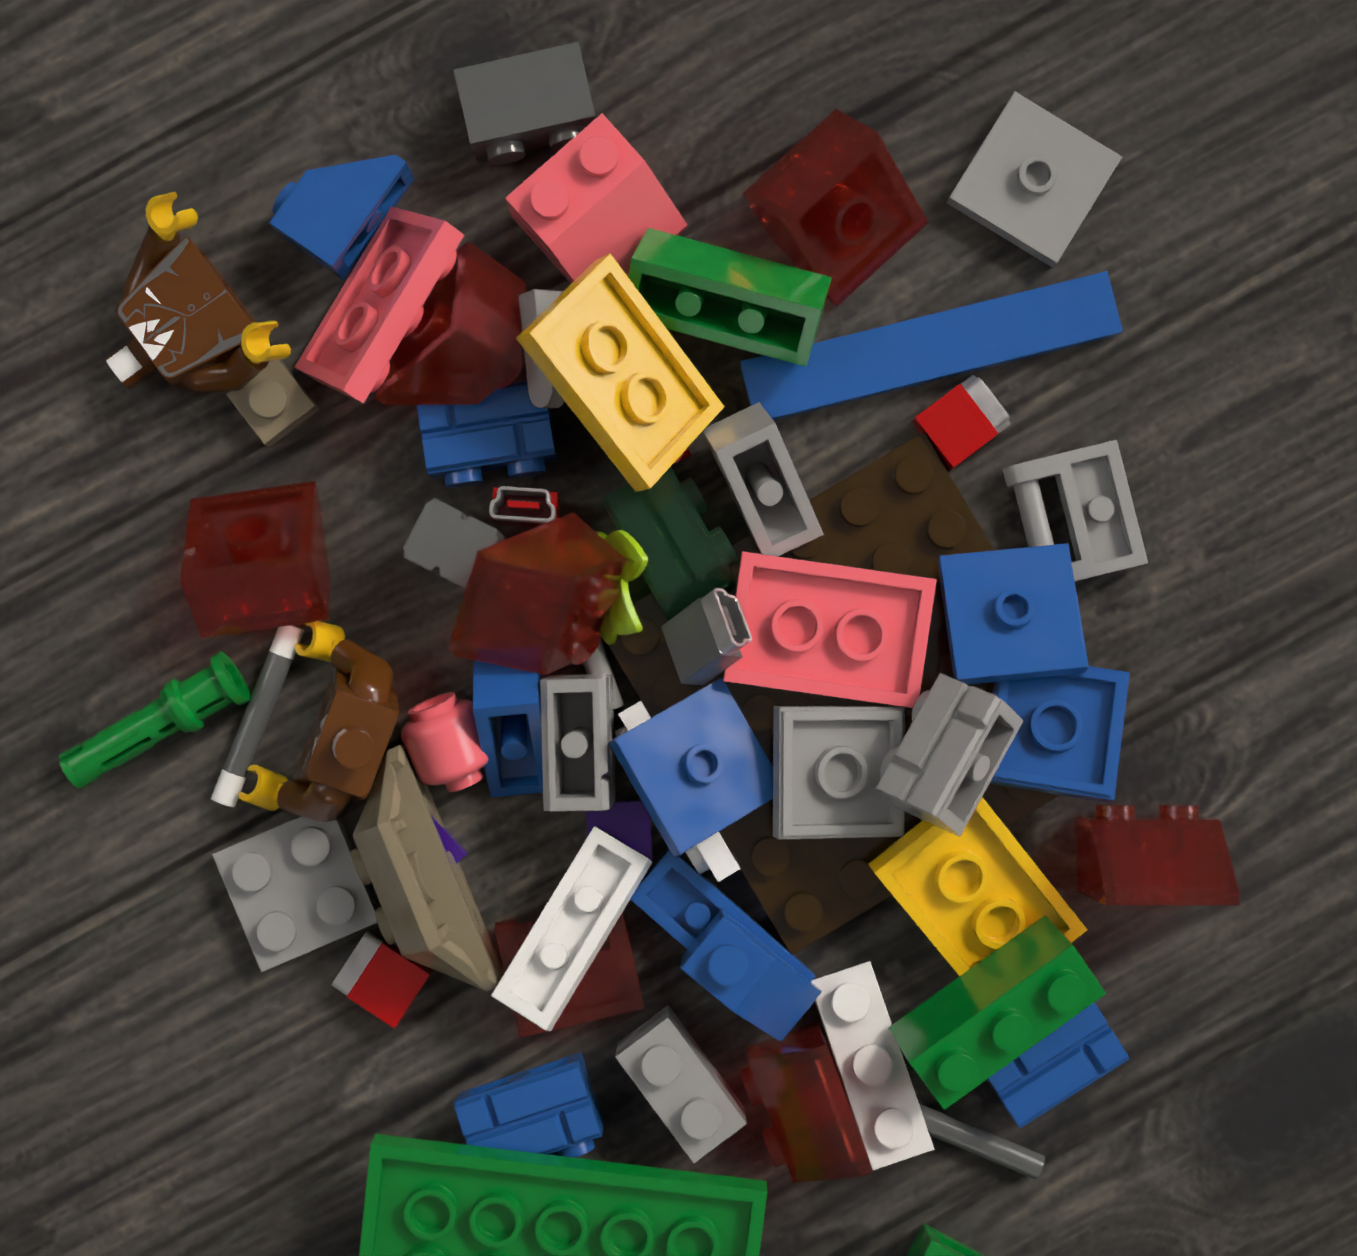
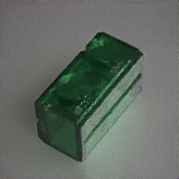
(680, 550)

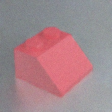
(593, 202)

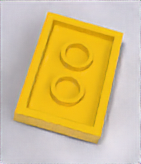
(621, 372)
(971, 888)

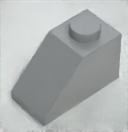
(763, 480)

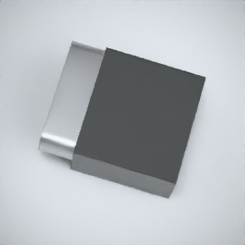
(707, 637)

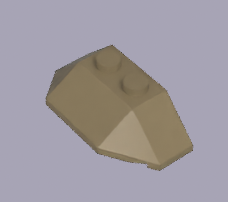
(418, 882)

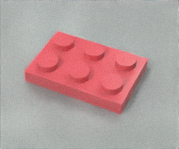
(380, 302)
(833, 629)

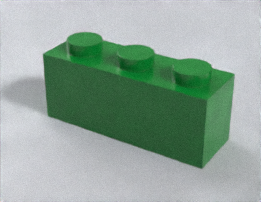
(730, 296)
(996, 1011)

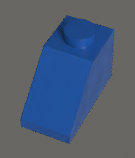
(339, 209)
(509, 728)
(748, 976)

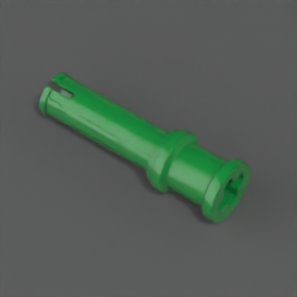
(180, 707)

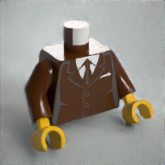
(186, 314)
(345, 737)

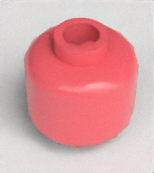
(444, 742)

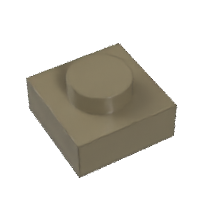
(273, 403)

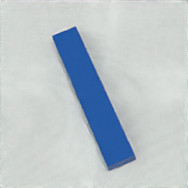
(936, 347)

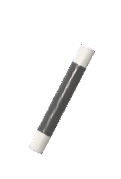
(257, 715)

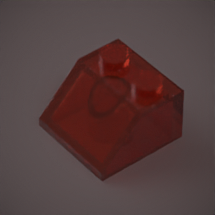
(837, 204)
(463, 339)
(256, 560)
(538, 598)
(1154, 858)
(806, 1107)

